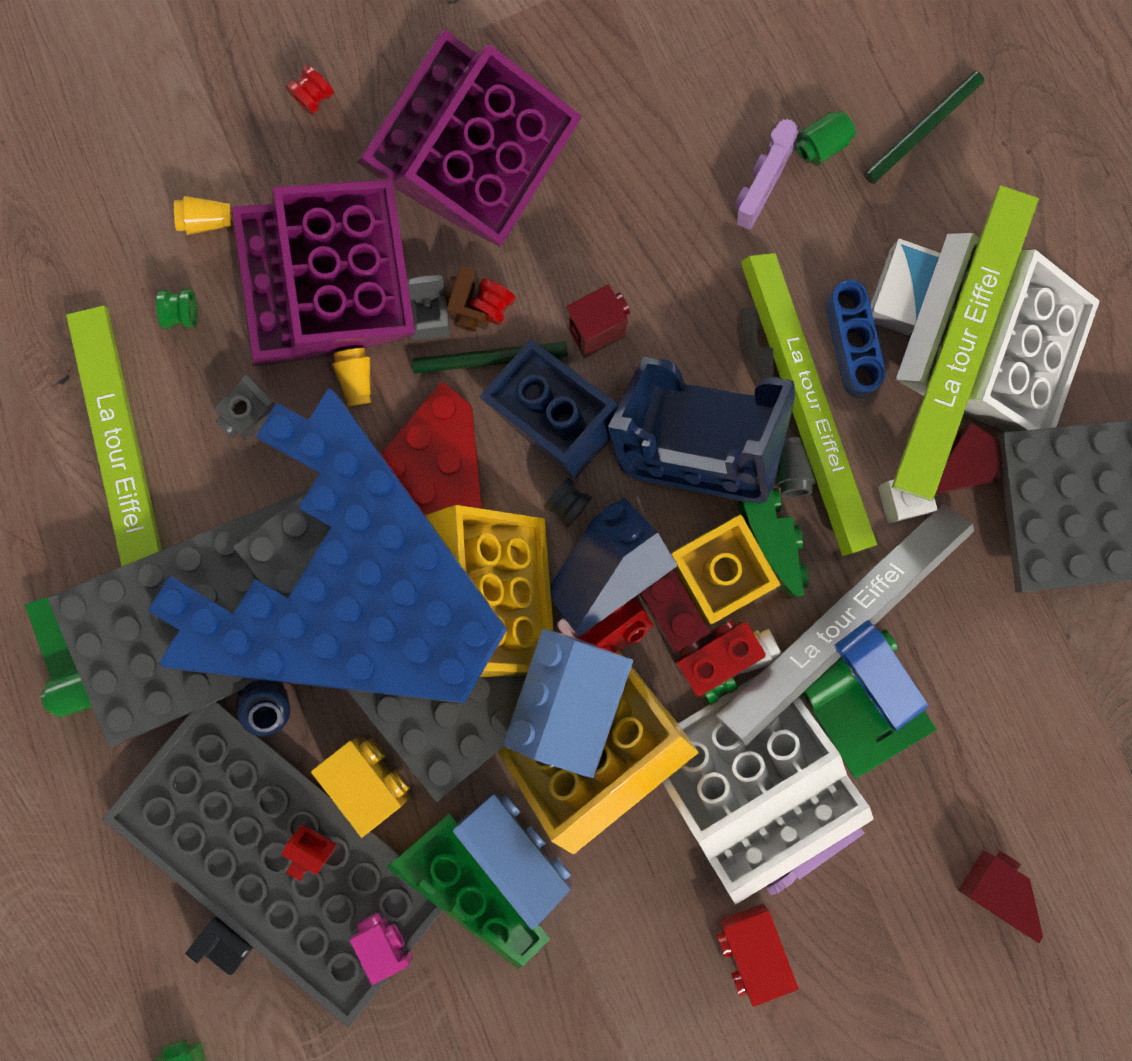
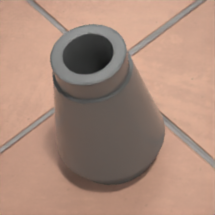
(794, 470)

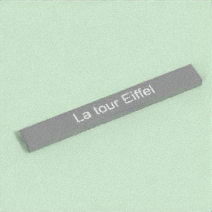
(868, 600)

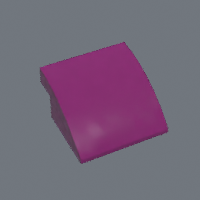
(470, 137)
(322, 271)

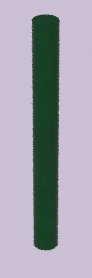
(924, 127)
(479, 358)

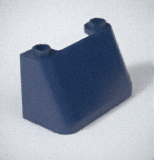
(701, 435)

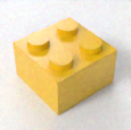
(724, 570)
(362, 784)

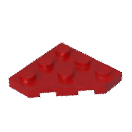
(438, 453)

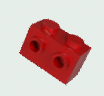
(758, 955)

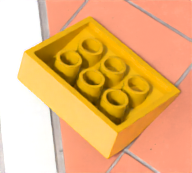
(511, 569)
(637, 757)

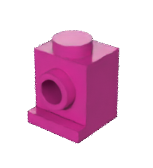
(379, 948)

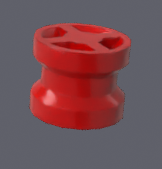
(310, 89)
(492, 300)

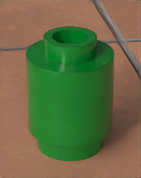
(825, 137)

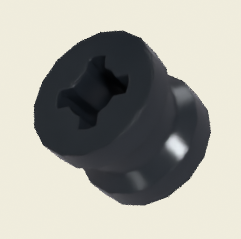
(568, 502)

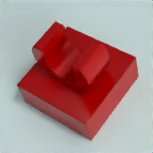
(307, 852)

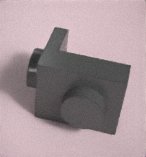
(429, 307)

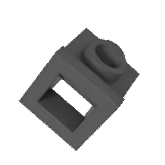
(258, 409)

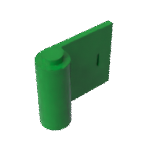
(64, 691)
(855, 723)

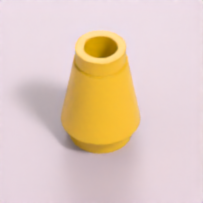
(201, 215)
(353, 375)

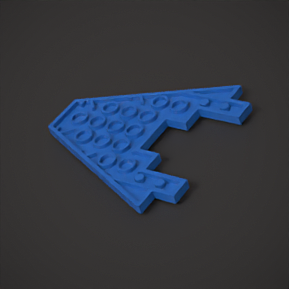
(375, 605)

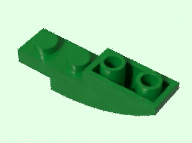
(778, 541)

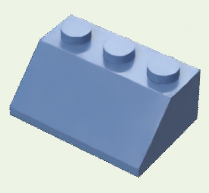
(567, 703)
(514, 857)

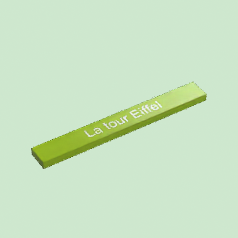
(965, 343)
(810, 404)
(114, 434)

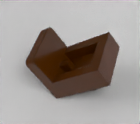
(460, 292)

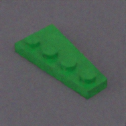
(456, 884)

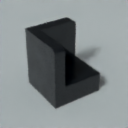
(220, 946)

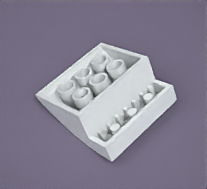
(1031, 345)
(763, 802)

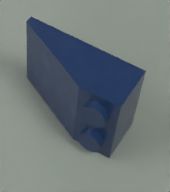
(552, 408)
(609, 566)

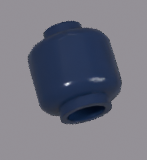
(263, 707)

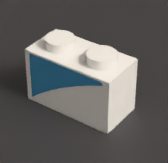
(903, 286)

